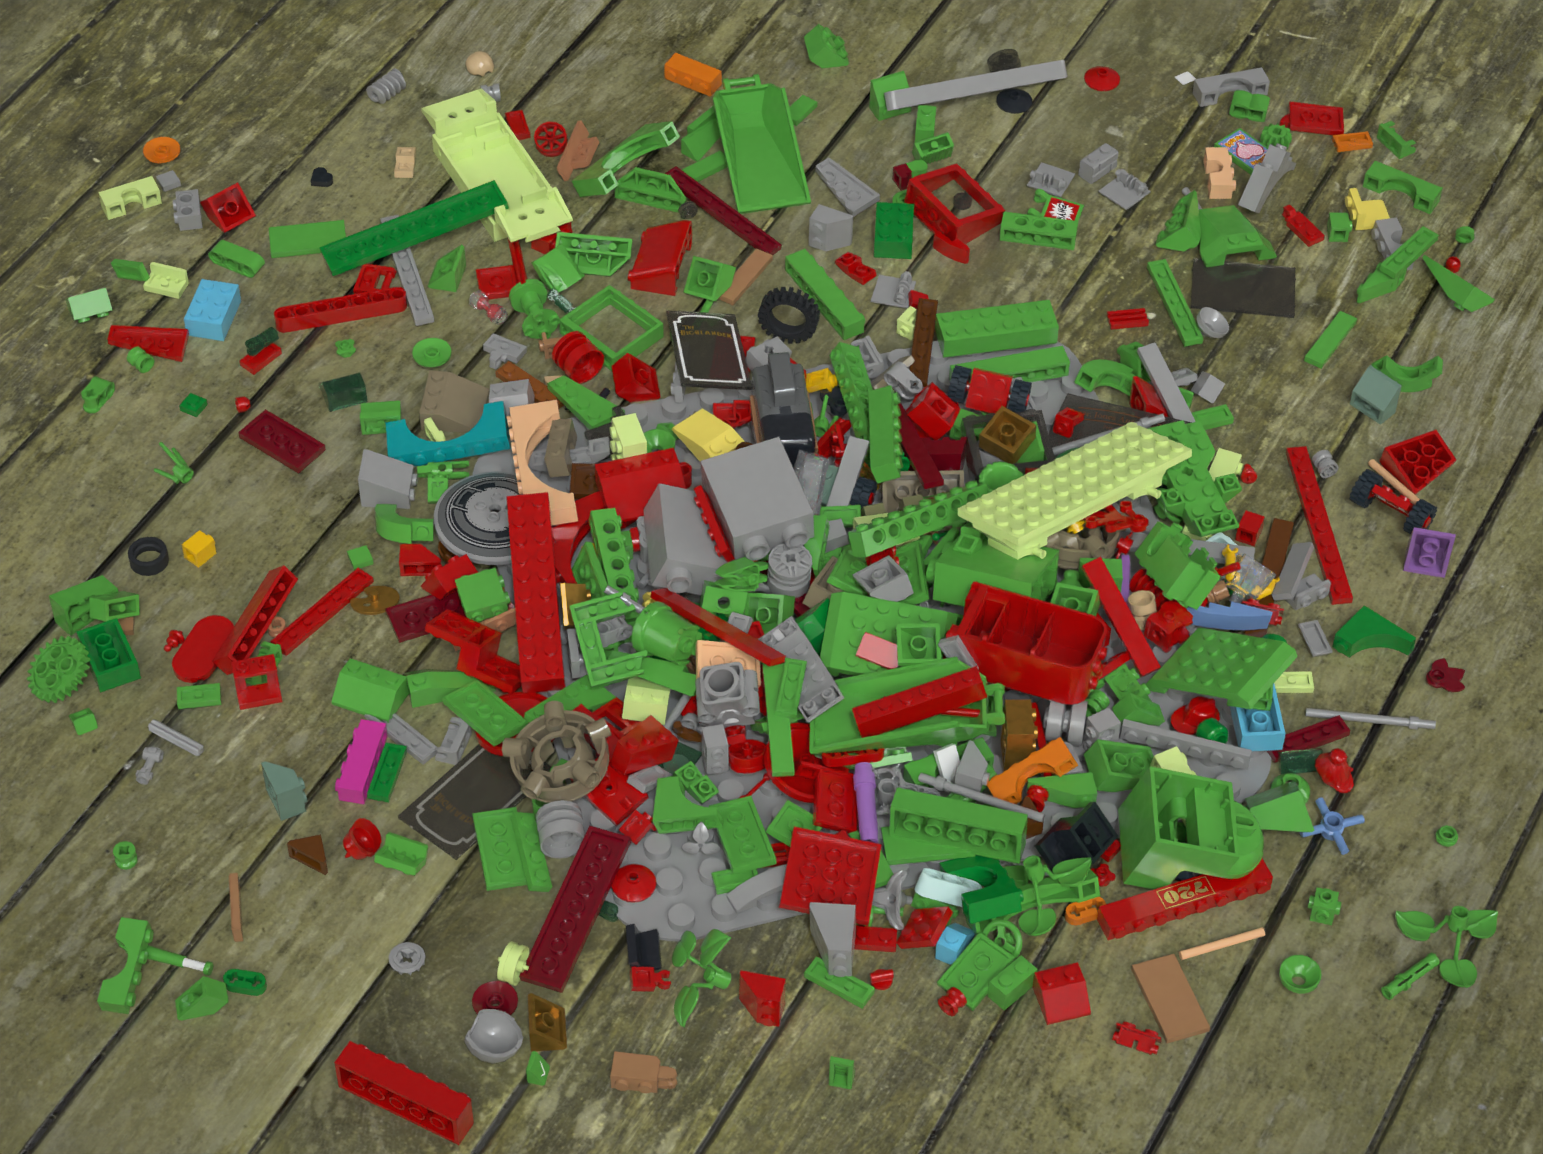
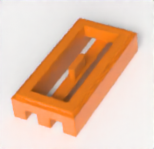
(1352, 141)

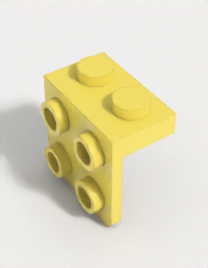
(1364, 212)

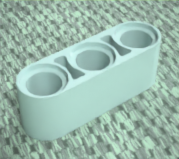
(944, 886)

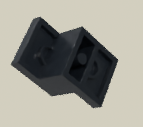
(1077, 837)

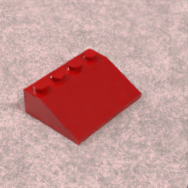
(632, 481)

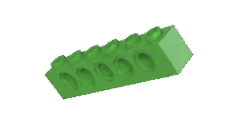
(608, 520)

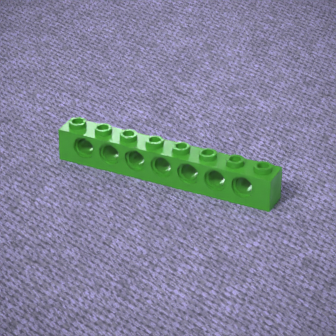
(854, 388)
(913, 520)

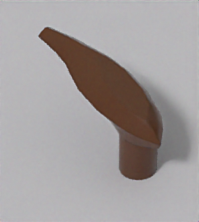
(686, 733)

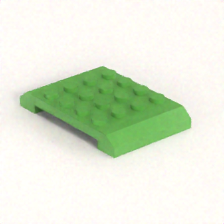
(855, 614)
(1224, 666)

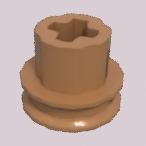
(1218, 592)

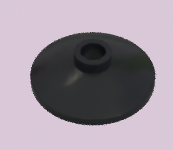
(1014, 100)

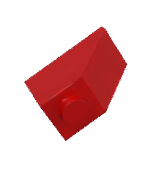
(416, 560)

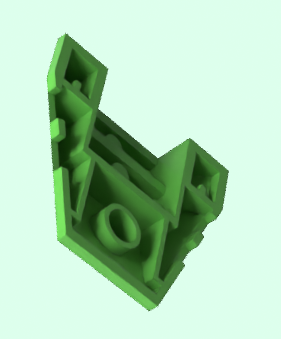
(1230, 232)

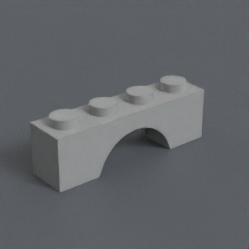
(1209, 89)

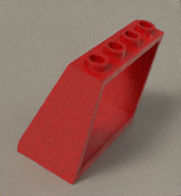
(939, 217)

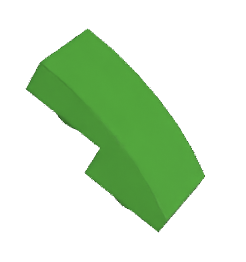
(696, 784)

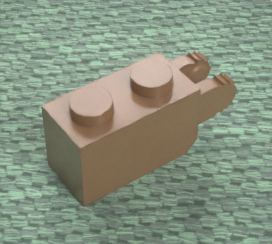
(641, 1073)

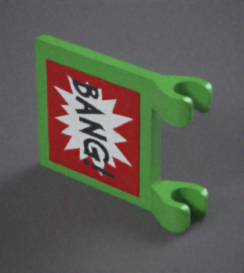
(1056, 207)

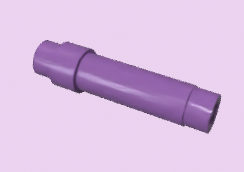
(865, 788)

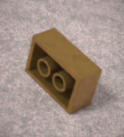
(1018, 732)

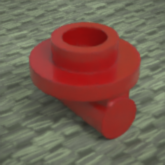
(881, 979)

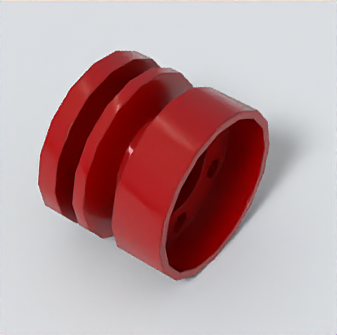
(577, 357)

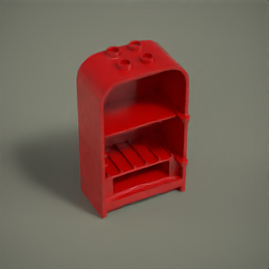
(1032, 644)

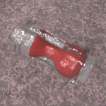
(495, 312)

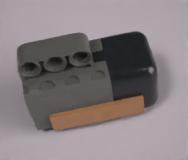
(782, 406)

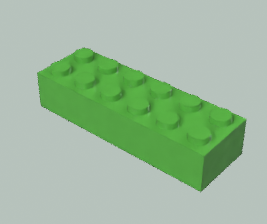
(996, 328)
(958, 825)

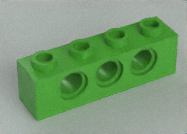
(1038, 230)

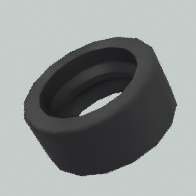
(151, 567)

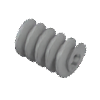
(386, 86)

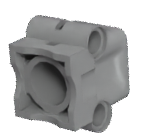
(727, 695)

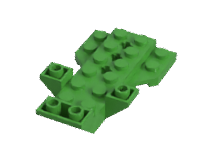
(1191, 487)

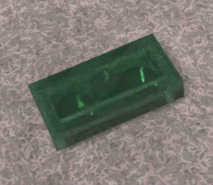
(1298, 760)

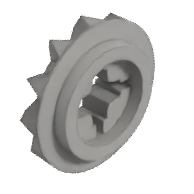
(407, 950)

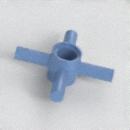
(1333, 825)

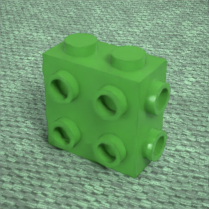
(482, 595)

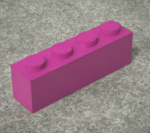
(361, 761)

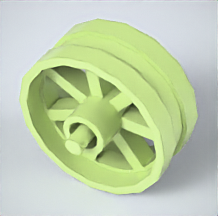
(512, 963)

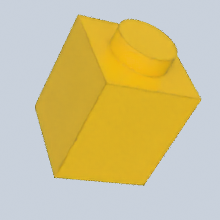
(199, 548)

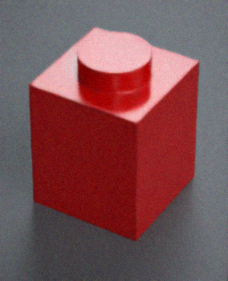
(1250, 528)

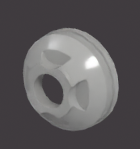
(1212, 323)

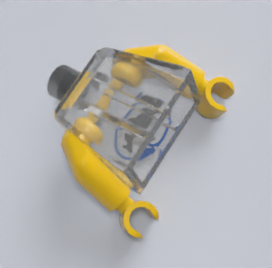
(1249, 582)

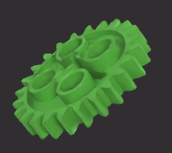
(58, 669)

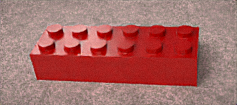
(404, 1092)

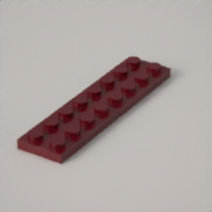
(575, 909)

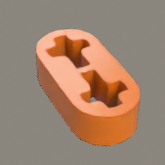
(1085, 911)

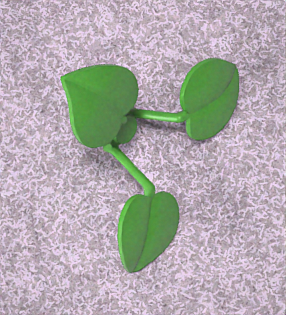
(1068, 874)
(1478, 923)
(714, 976)

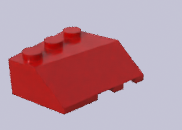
(1418, 460)

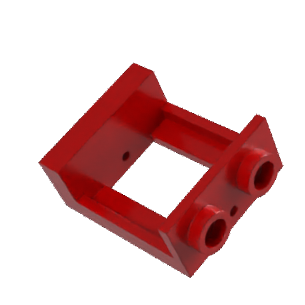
(258, 694)

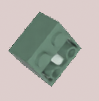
(1376, 395)

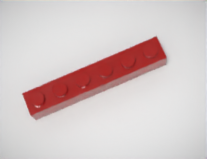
(256, 618)
(919, 702)

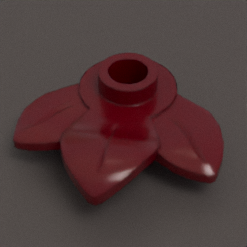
(1445, 677)

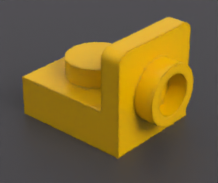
(821, 380)

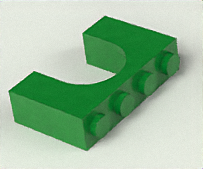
(990, 902)

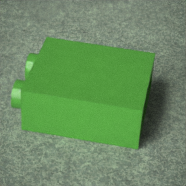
(956, 571)

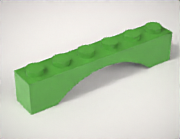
(1050, 892)

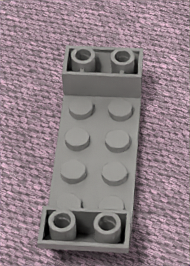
(819, 687)

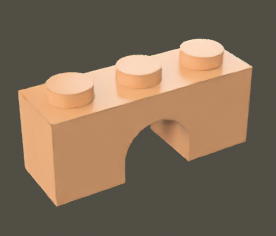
(1221, 174)

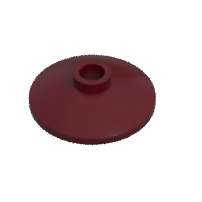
(495, 993)

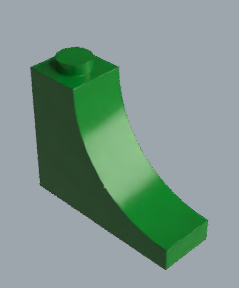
(1371, 630)

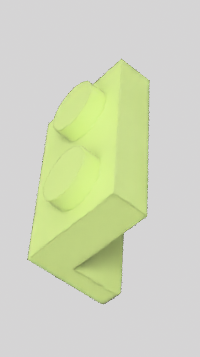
(166, 280)

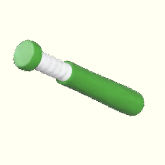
(177, 960)

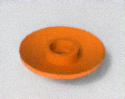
(161, 150)

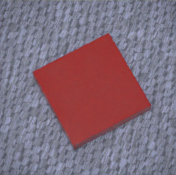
(496, 281)

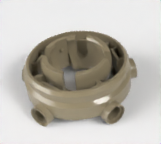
(1089, 547)
(581, 768)

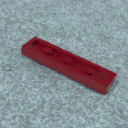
(1313, 736)

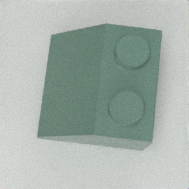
(284, 790)

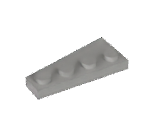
(846, 187)

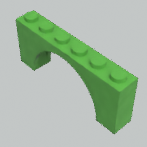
(599, 177)

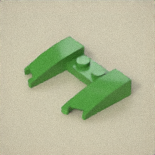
(585, 619)

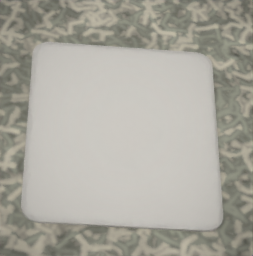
(1185, 78)

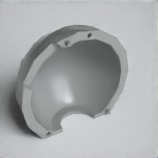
(494, 1036)

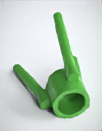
(821, 422)
(181, 470)

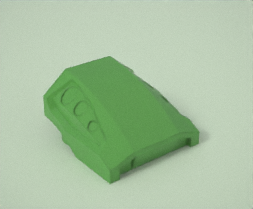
(557, 269)

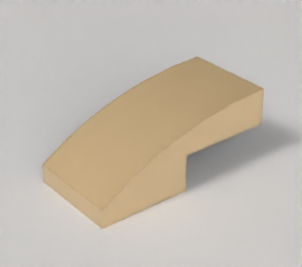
(405, 162)

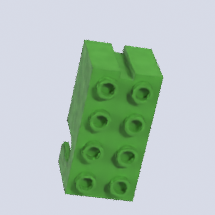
(1167, 562)

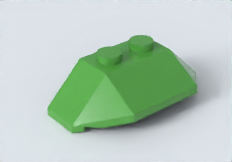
(650, 189)
(596, 253)

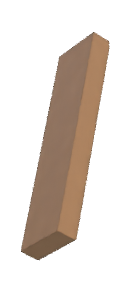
(746, 275)

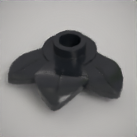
(835, 401)

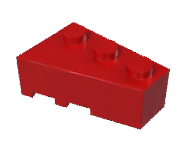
(644, 747)

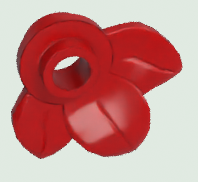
(1124, 545)

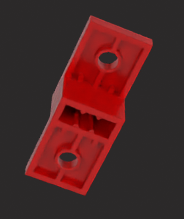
(478, 650)

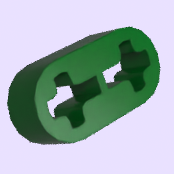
(245, 982)

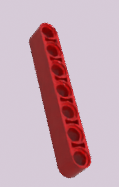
(340, 309)

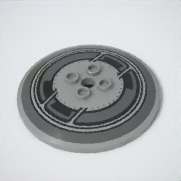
(466, 521)

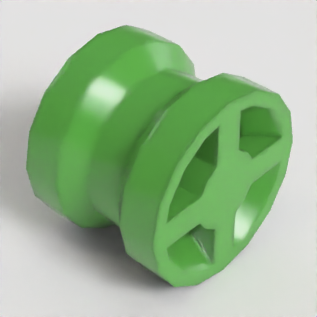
(124, 860)

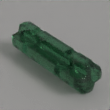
(560, 301)

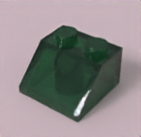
(344, 391)

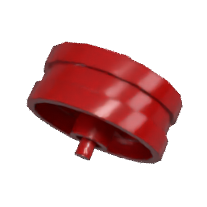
(550, 139)
(747, 756)

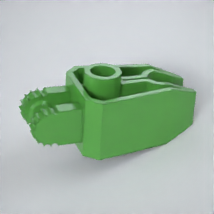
(741, 575)

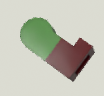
(906, 171)

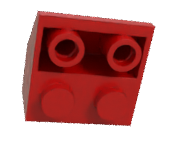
(442, 578)

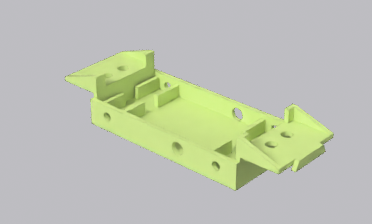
(484, 149)

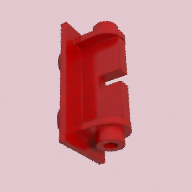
(1274, 608)
(1129, 1033)

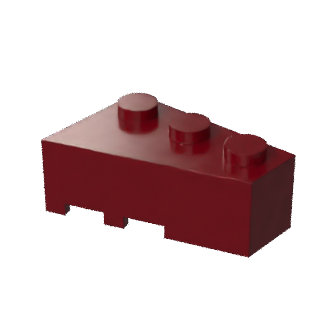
(946, 453)

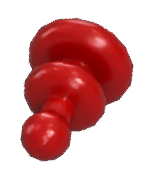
(1248, 474)
(174, 639)

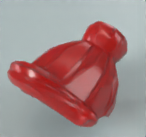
(1335, 770)

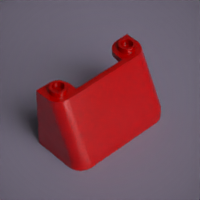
(661, 257)

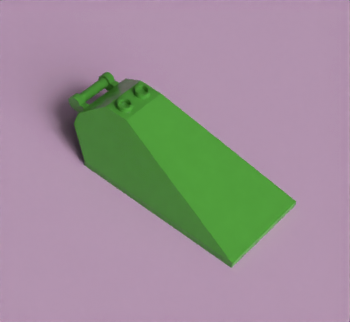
(760, 146)
(838, 731)

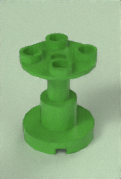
(530, 299)

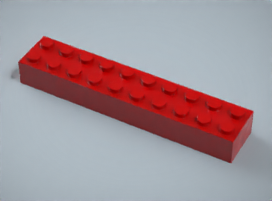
(535, 593)

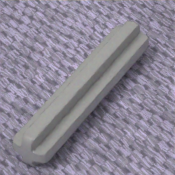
(176, 737)

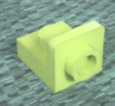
(906, 323)

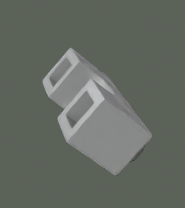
(1388, 236)

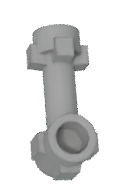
(151, 756)

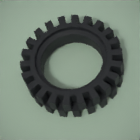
(795, 300)

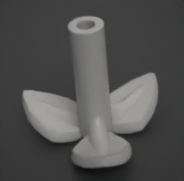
(700, 836)

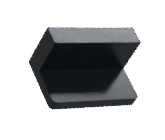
(643, 948)

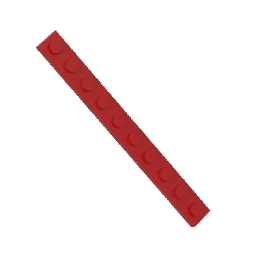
(1319, 525)

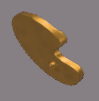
(378, 597)

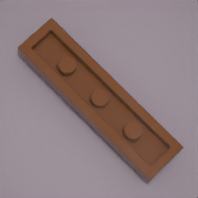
(511, 372)

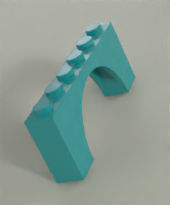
(486, 436)

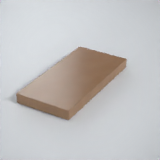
(1170, 998)

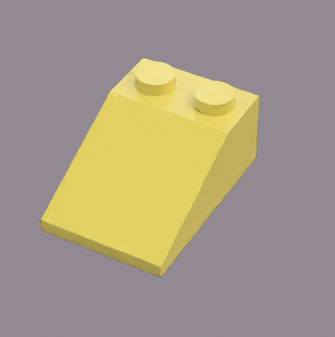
(707, 435)

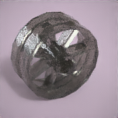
(1004, 60)

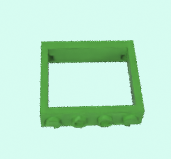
(629, 308)

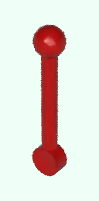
(757, 786)

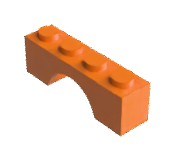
(1052, 758)

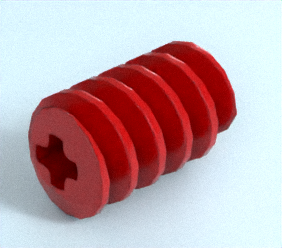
(1142, 581)

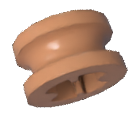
(277, 621)

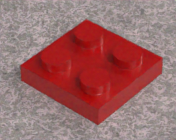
(924, 927)

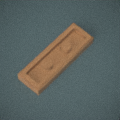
(235, 905)

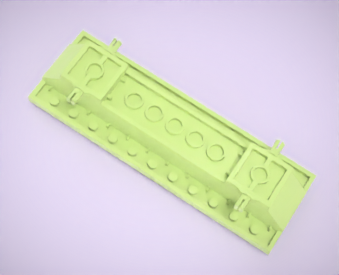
(1073, 487)

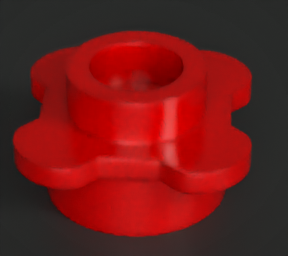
(1108, 876)

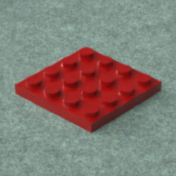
(830, 870)

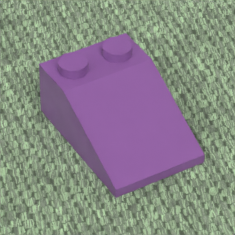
(1428, 552)

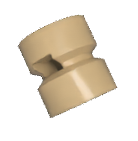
(1142, 605)

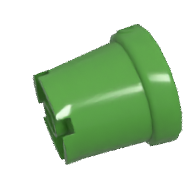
(665, 634)

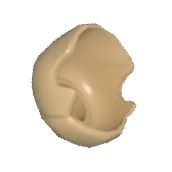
(479, 63)

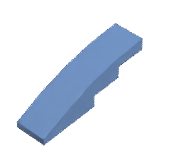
(1230, 618)

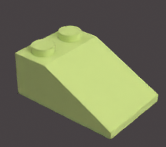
(645, 699)

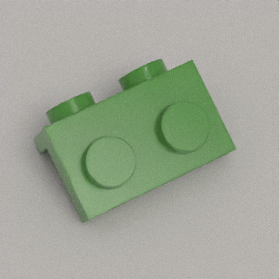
(402, 854)

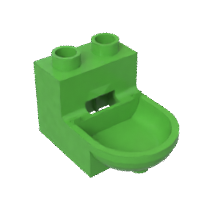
(1220, 832)

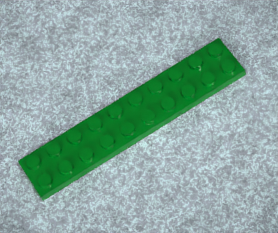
(413, 228)

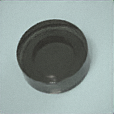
(962, 201)
(687, 210)

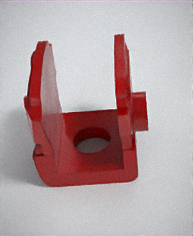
(1168, 625)

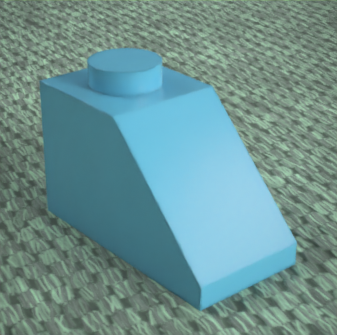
(953, 942)

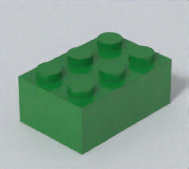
(894, 230)
(109, 654)

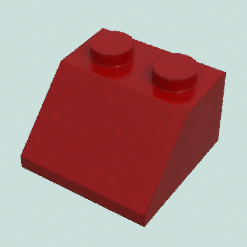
(228, 208)
(635, 379)
(1145, 398)
(934, 412)
(1061, 993)
(763, 997)

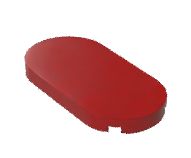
(200, 647)

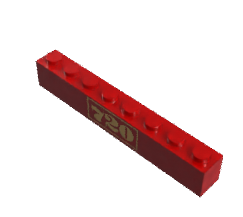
(1179, 901)

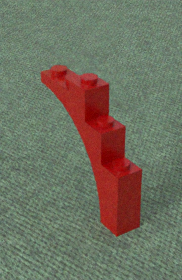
(569, 535)

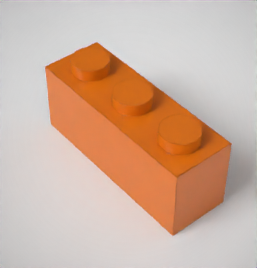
(693, 74)

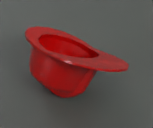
(1192, 714)
(362, 840)

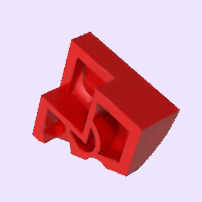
(733, 413)

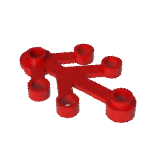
(1134, 521)

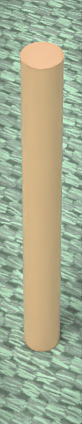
(1393, 481)
(1222, 943)

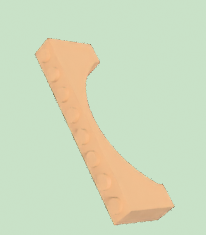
(529, 426)

